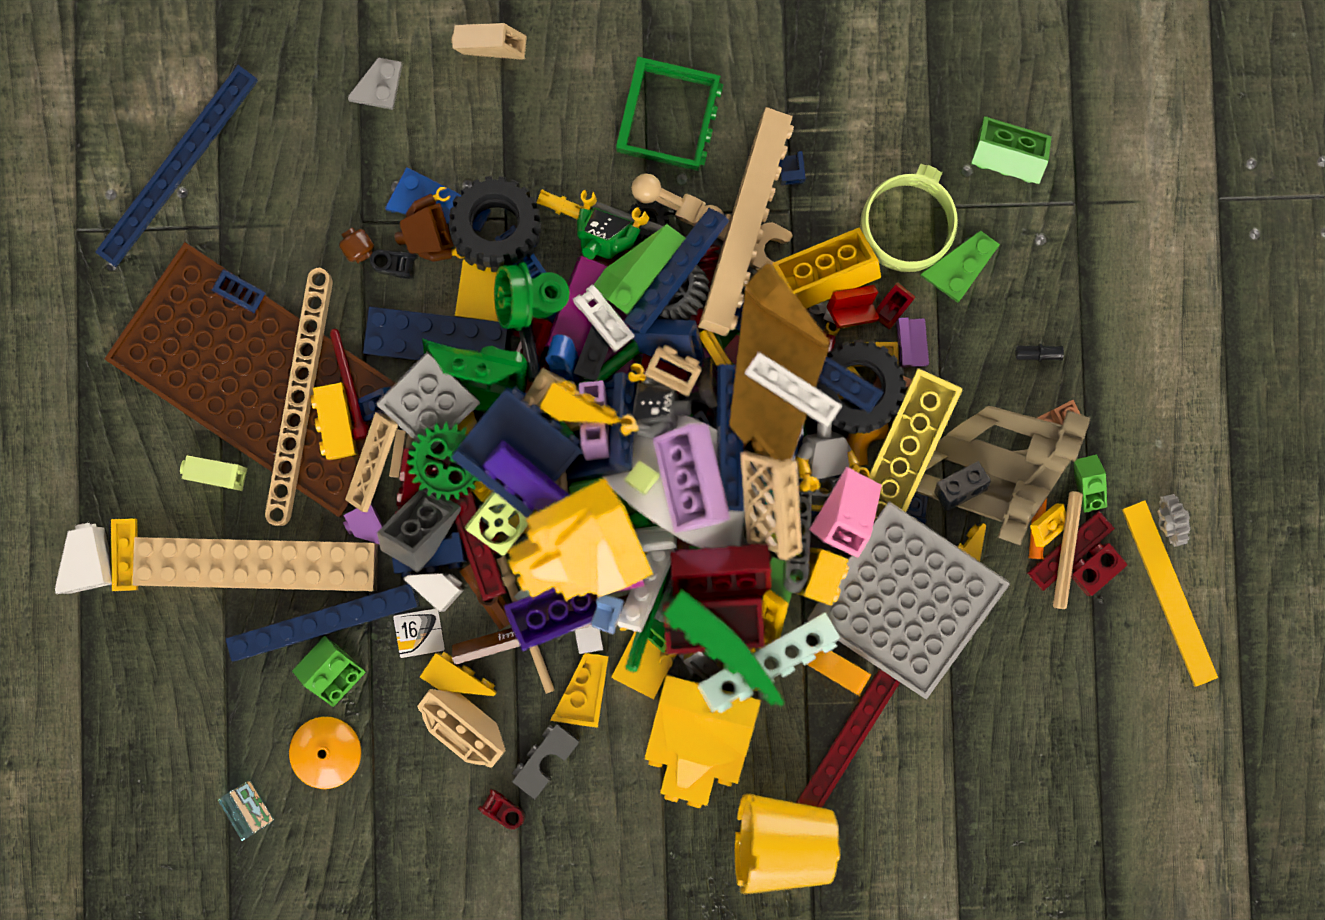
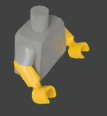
(825, 456)

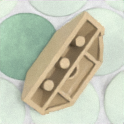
(462, 727)

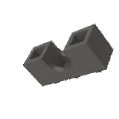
(530, 776)

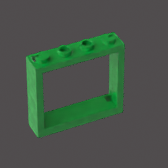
(678, 72)

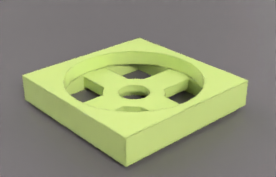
(489, 533)

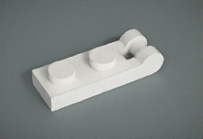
(604, 318)

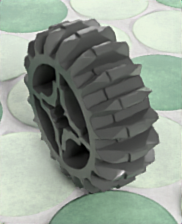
(690, 297)

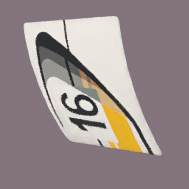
(419, 633)

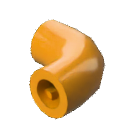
(860, 442)

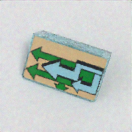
(245, 810)

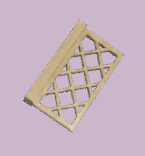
(784, 506)

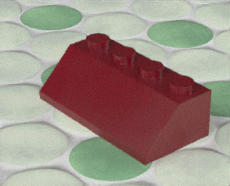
(722, 571)

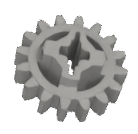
(1173, 520)

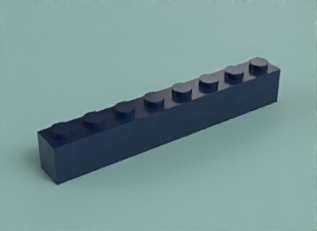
(322, 622)

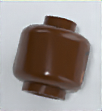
(356, 245)

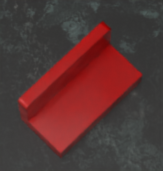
(853, 306)

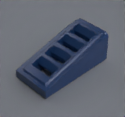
(220, 281)

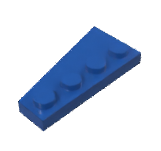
(415, 186)

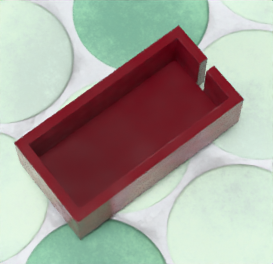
(740, 614)

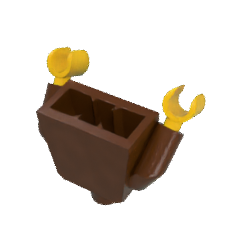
(426, 229)

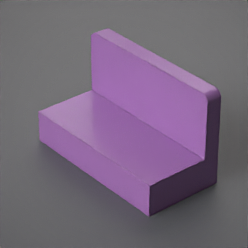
(912, 342)

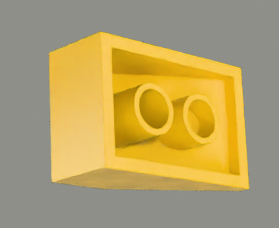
(824, 576)

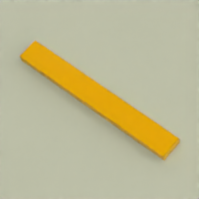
(1169, 593)

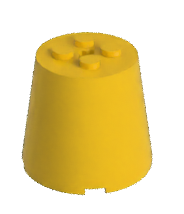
(784, 845)

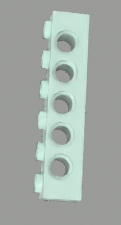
(819, 627)

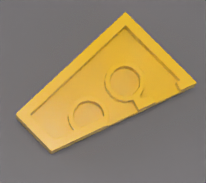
(584, 693)

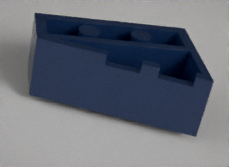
(450, 553)

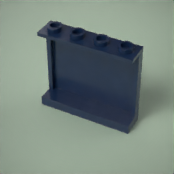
(620, 398)
(527, 432)

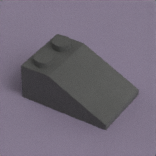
(418, 529)

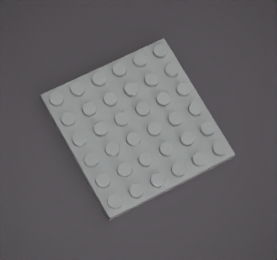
(911, 600)

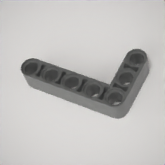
(800, 566)

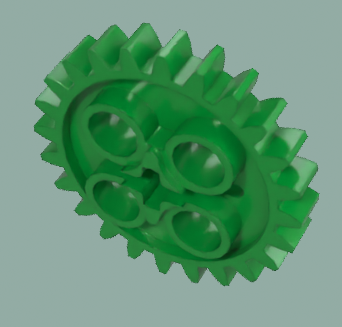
(441, 482)

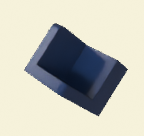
(792, 169)

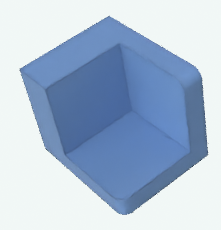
(607, 613)

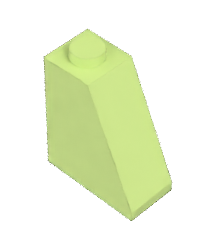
(213, 472)

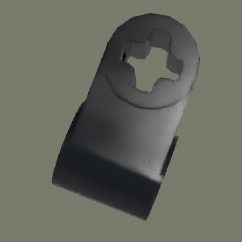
(395, 263)

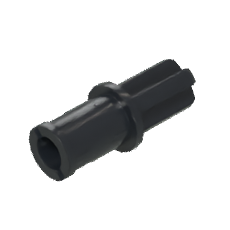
(1039, 352)

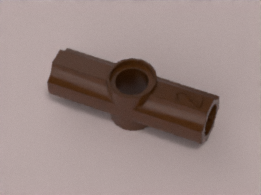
(493, 607)

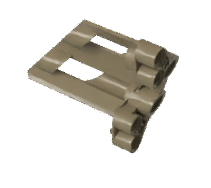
(1018, 478)

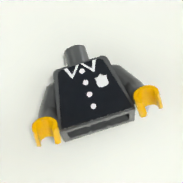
(654, 407)

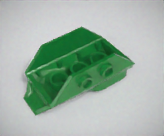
(481, 372)

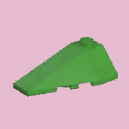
(633, 273)

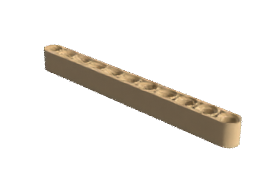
(294, 386)

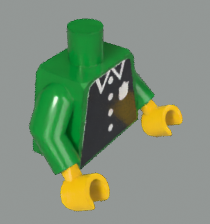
(606, 233)

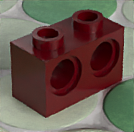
(1101, 574)

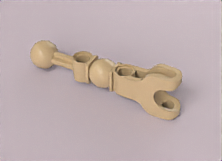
(690, 209)

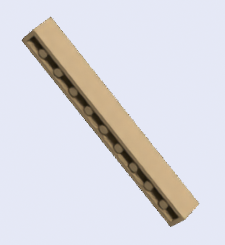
(745, 222)

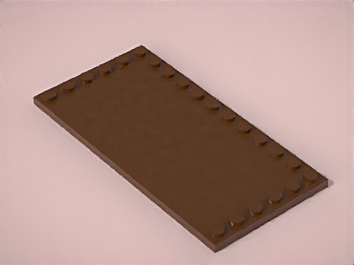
(235, 370)

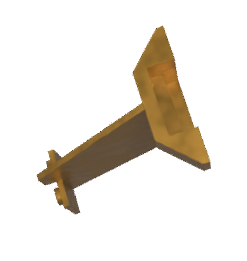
(787, 335)

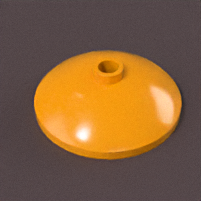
(341, 747)

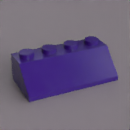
(523, 478)
(549, 616)

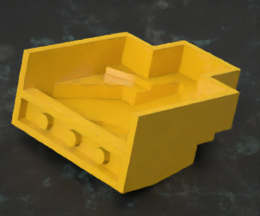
(580, 546)
(698, 742)

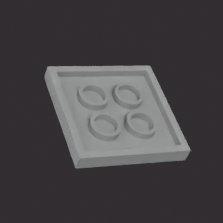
(427, 398)

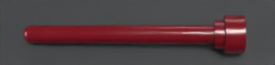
(360, 428)

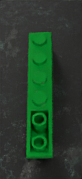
(719, 642)

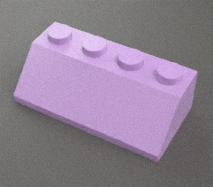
(691, 478)

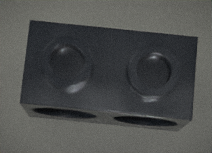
(962, 486)

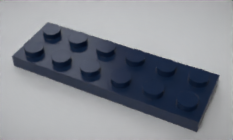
(401, 333)

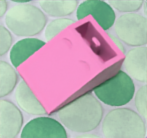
(849, 513)

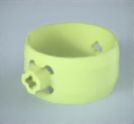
(926, 179)

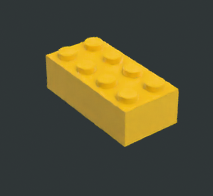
(829, 267)

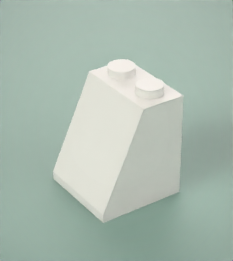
(85, 560)

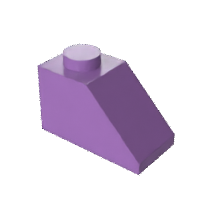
(363, 524)

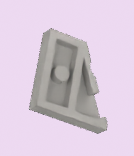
(378, 85)

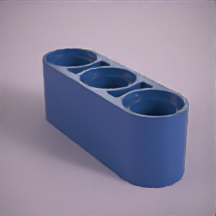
(563, 358)

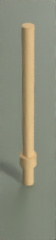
(510, 581)

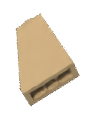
(489, 40)

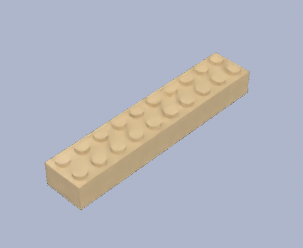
(255, 564)

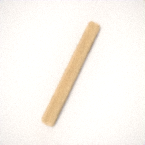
(1067, 550)

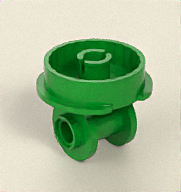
(521, 298)

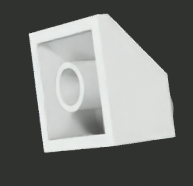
(437, 589)

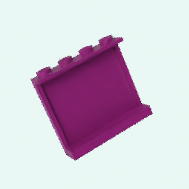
(572, 321)

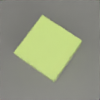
(641, 478)

